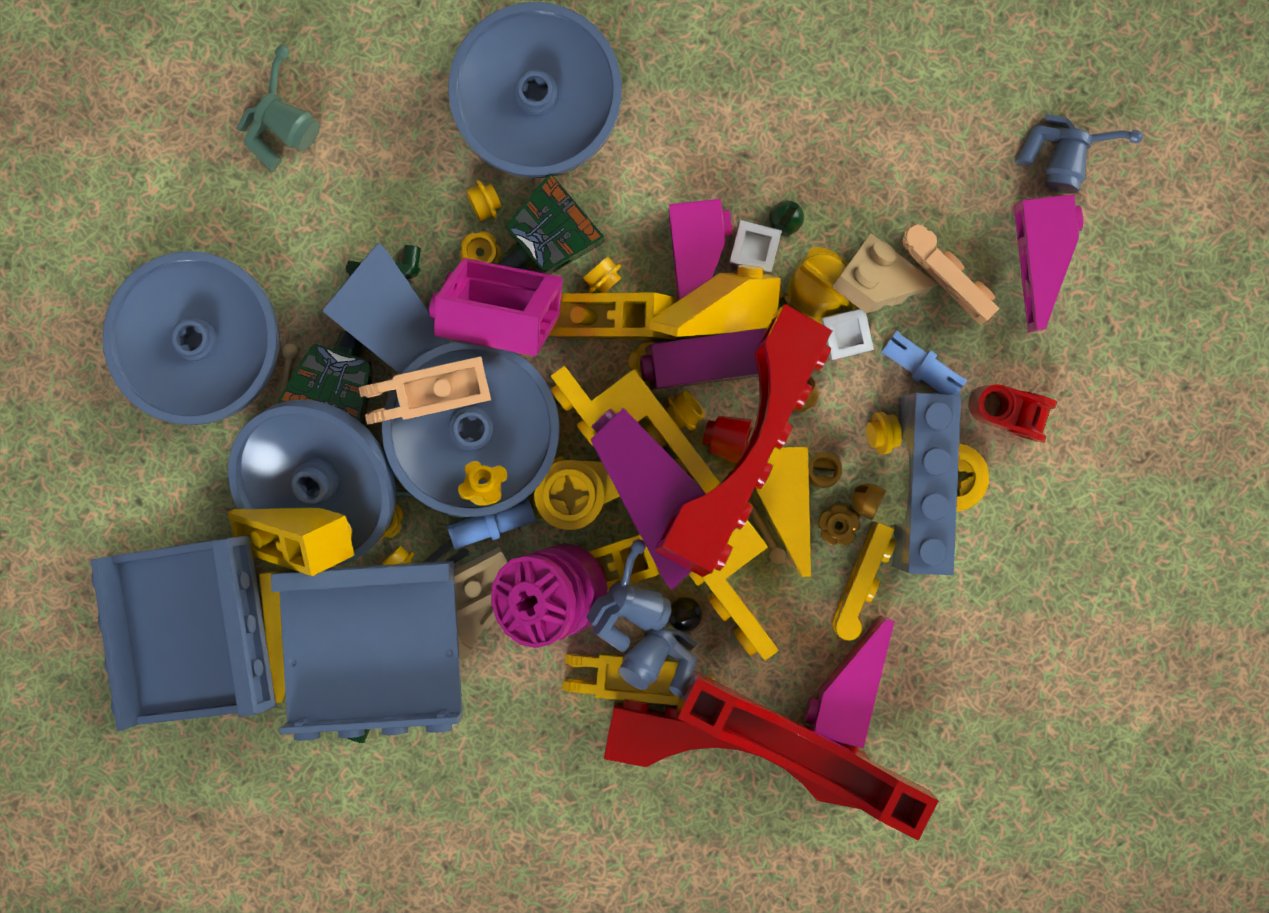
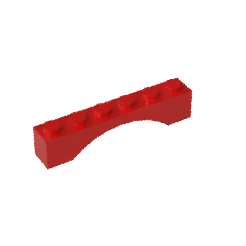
(784, 360)
(648, 735)
(807, 753)

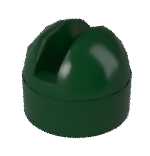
(795, 221)

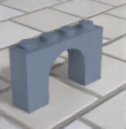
(928, 532)

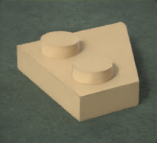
(880, 277)
(474, 596)

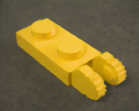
(613, 686)

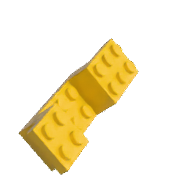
(640, 403)

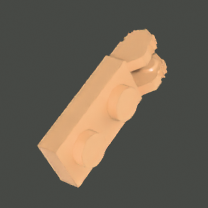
(947, 272)
(431, 390)

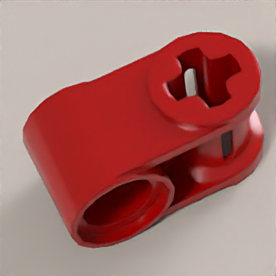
(1019, 411)

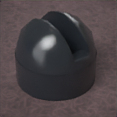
(681, 606)

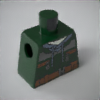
(550, 230)
(333, 377)

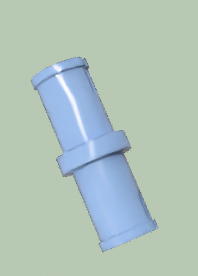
(923, 365)
(483, 527)

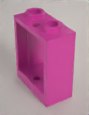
(497, 306)

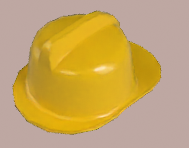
(813, 282)

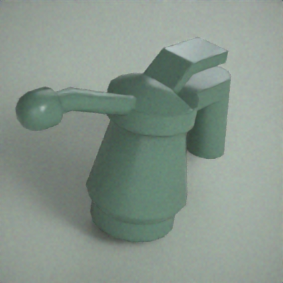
(288, 122)

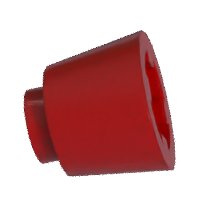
(728, 437)

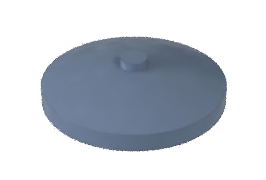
(535, 89)
(191, 338)
(510, 431)
(314, 459)

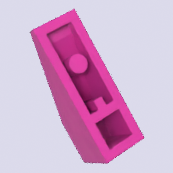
(697, 241)
(1046, 242)
(849, 693)

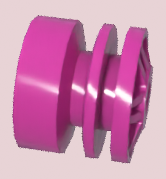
(547, 594)

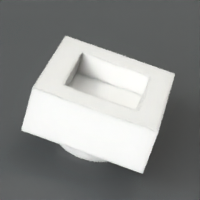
(755, 246)
(849, 333)

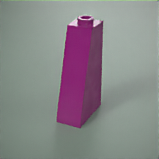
(701, 360)
(646, 481)

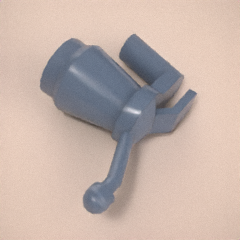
(1068, 164)
(640, 606)
(644, 661)

